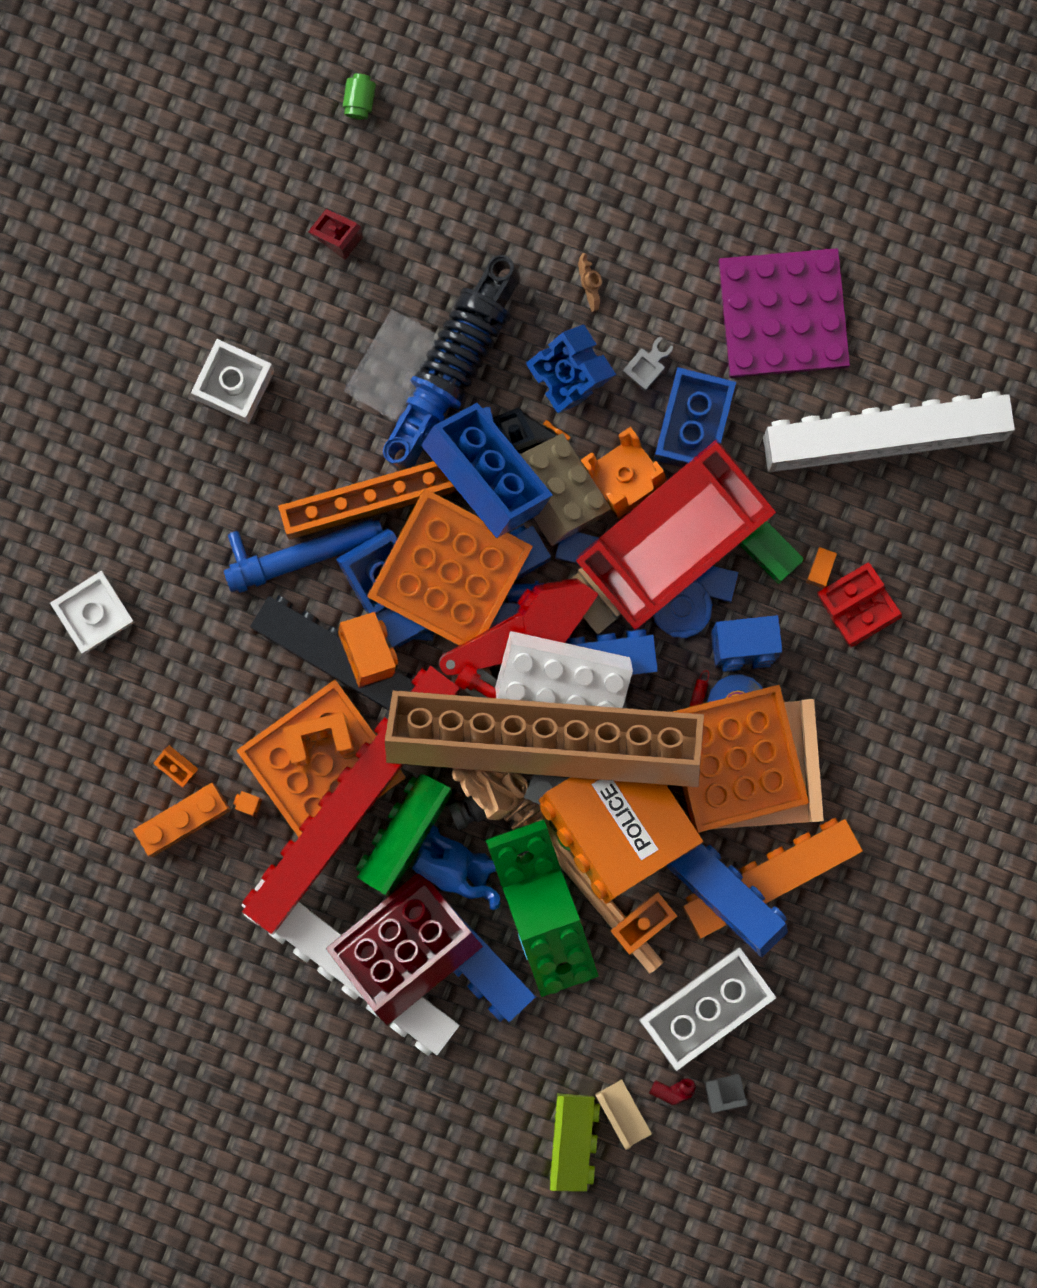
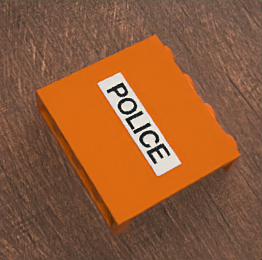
(618, 830)

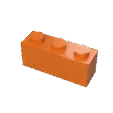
(181, 820)

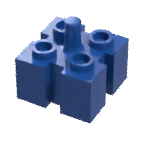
(570, 368)

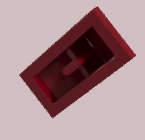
(337, 233)

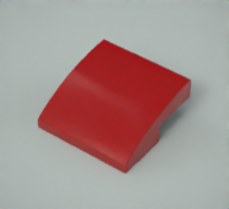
(859, 605)

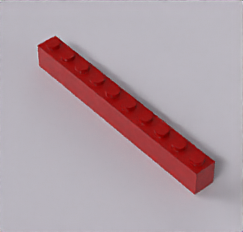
(333, 823)

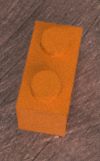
(367, 649)

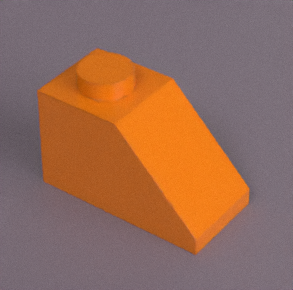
(643, 923)

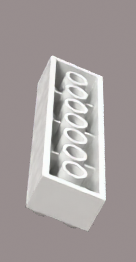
(888, 432)

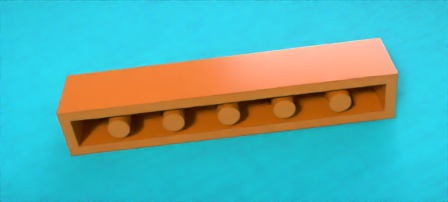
(363, 499)
(784, 870)

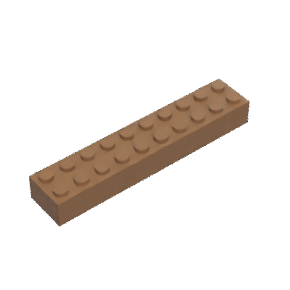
(544, 738)

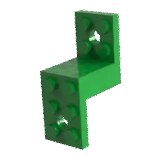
(542, 908)

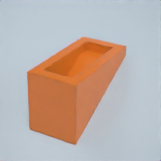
(821, 568)

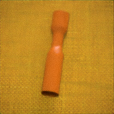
(557, 431)

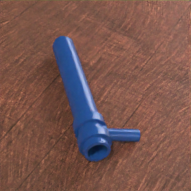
(260, 569)

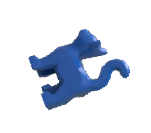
(450, 863)

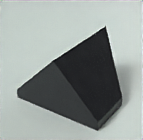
(522, 430)

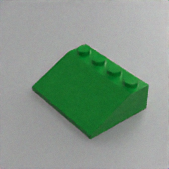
(405, 833)

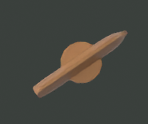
(590, 281)

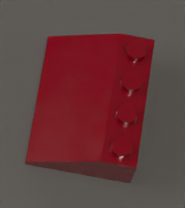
(403, 948)

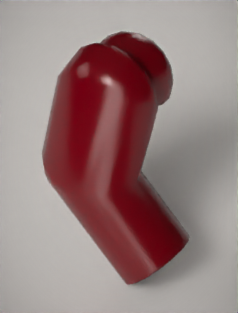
(674, 1094)

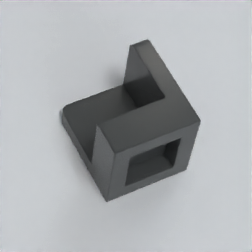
(725, 1093)

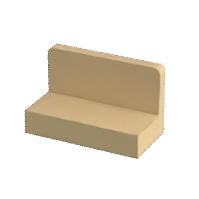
(602, 611)
(623, 1114)

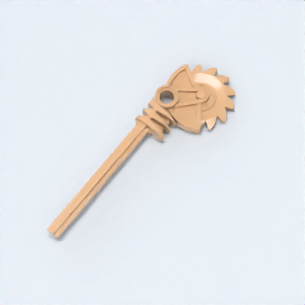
(503, 796)

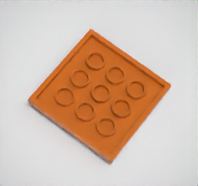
(448, 570)
(745, 760)
(300, 789)

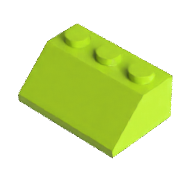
(573, 1143)

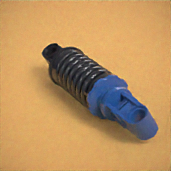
(453, 360)

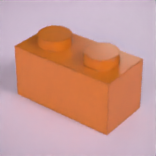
(175, 766)
(247, 803)

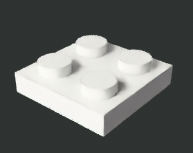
(92, 612)

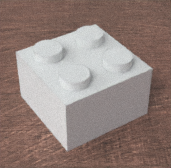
(232, 381)

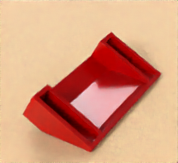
(675, 534)

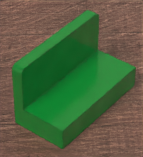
(771, 552)

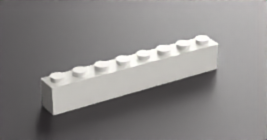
(313, 935)

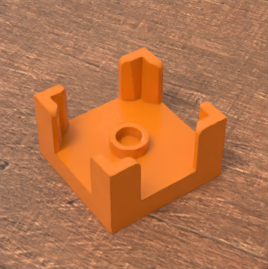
(625, 474)
(316, 731)

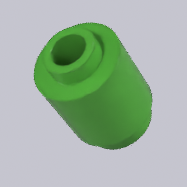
(359, 96)

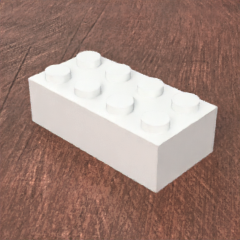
(561, 673)
(707, 1008)

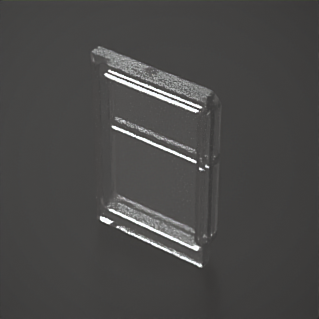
(390, 363)

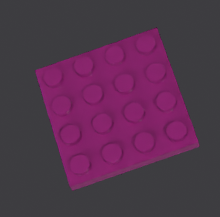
(783, 313)

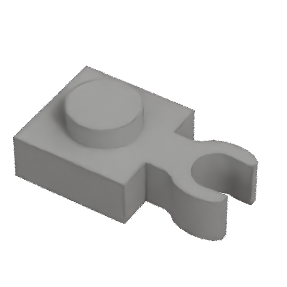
(646, 367)

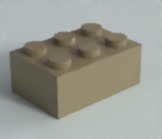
(575, 496)

